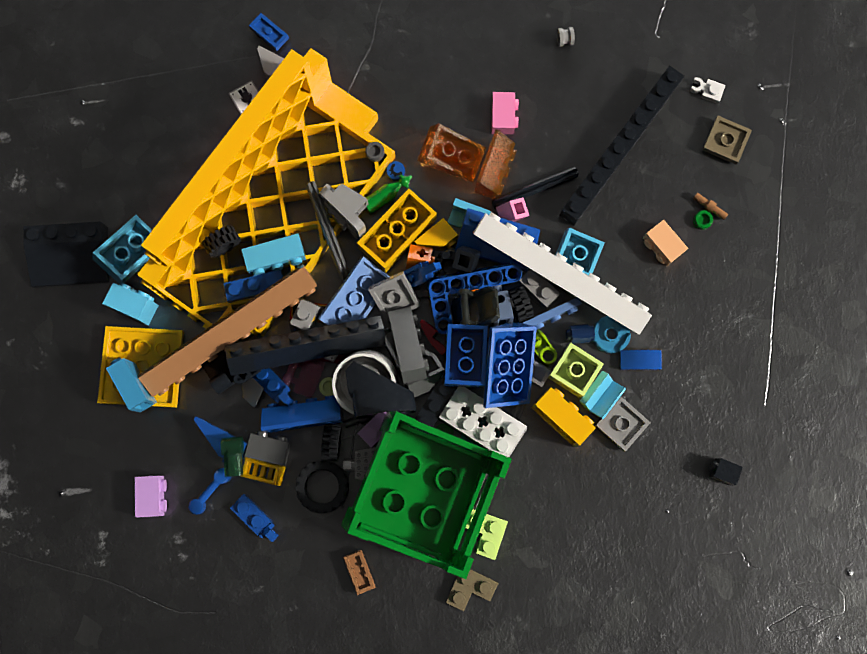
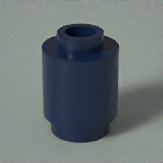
(580, 333)

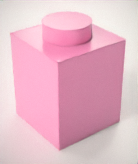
(513, 210)

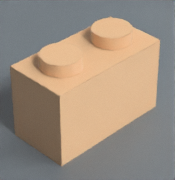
(664, 243)

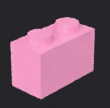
(503, 112)

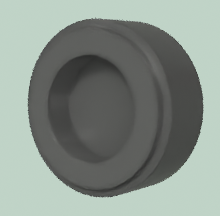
(374, 151)

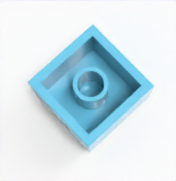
(580, 249)
(131, 303)

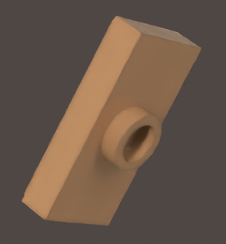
(359, 572)

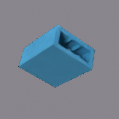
(125, 377)

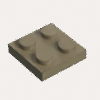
(727, 140)

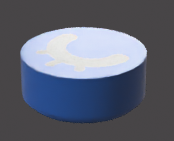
(395, 169)

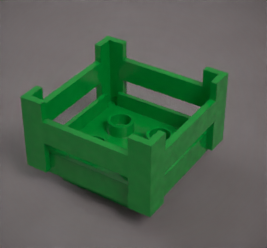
(424, 493)

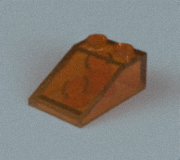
(451, 153)

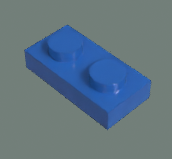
(268, 31)

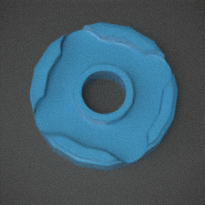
(608, 345)

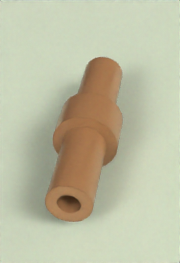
(710, 206)

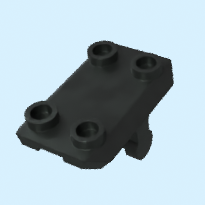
(476, 307)

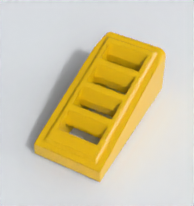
(275, 470)

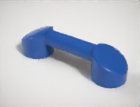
(198, 506)

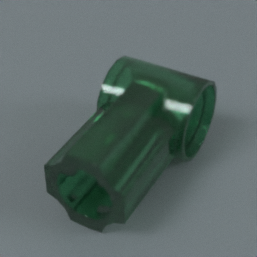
(232, 450)

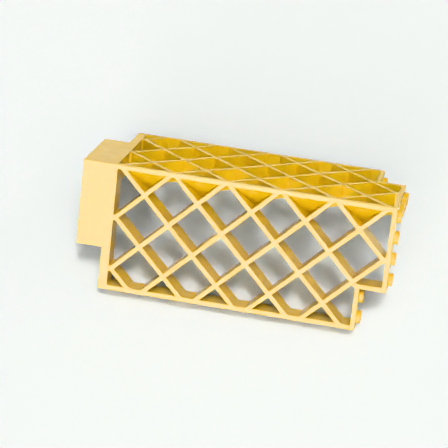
(252, 151)

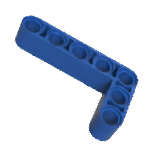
(446, 289)

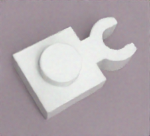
(710, 90)

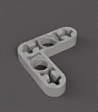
(354, 223)

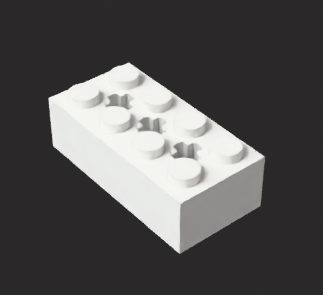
(470, 424)

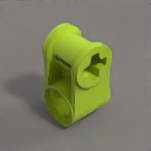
(543, 346)

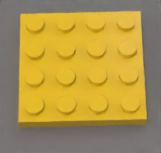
(144, 348)

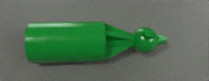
(386, 193)

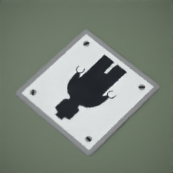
(243, 95)

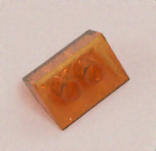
(495, 166)

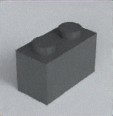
(268, 449)

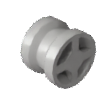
(565, 36)

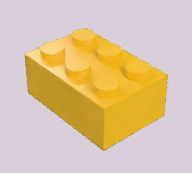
(563, 417)

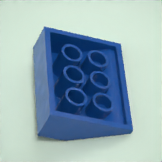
(509, 365)

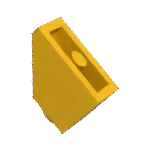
(438, 237)

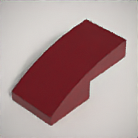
(430, 332)

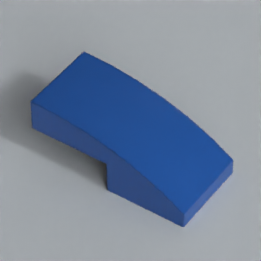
(641, 359)

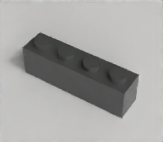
(407, 345)

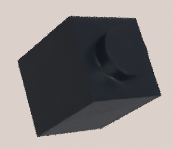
(725, 471)

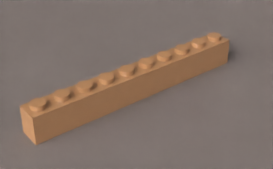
(228, 330)

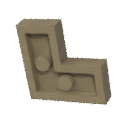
(476, 584)

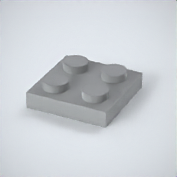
(394, 294)
(623, 424)

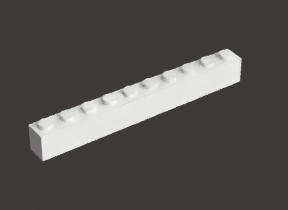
(562, 273)

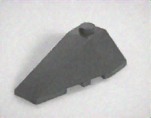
(433, 374)

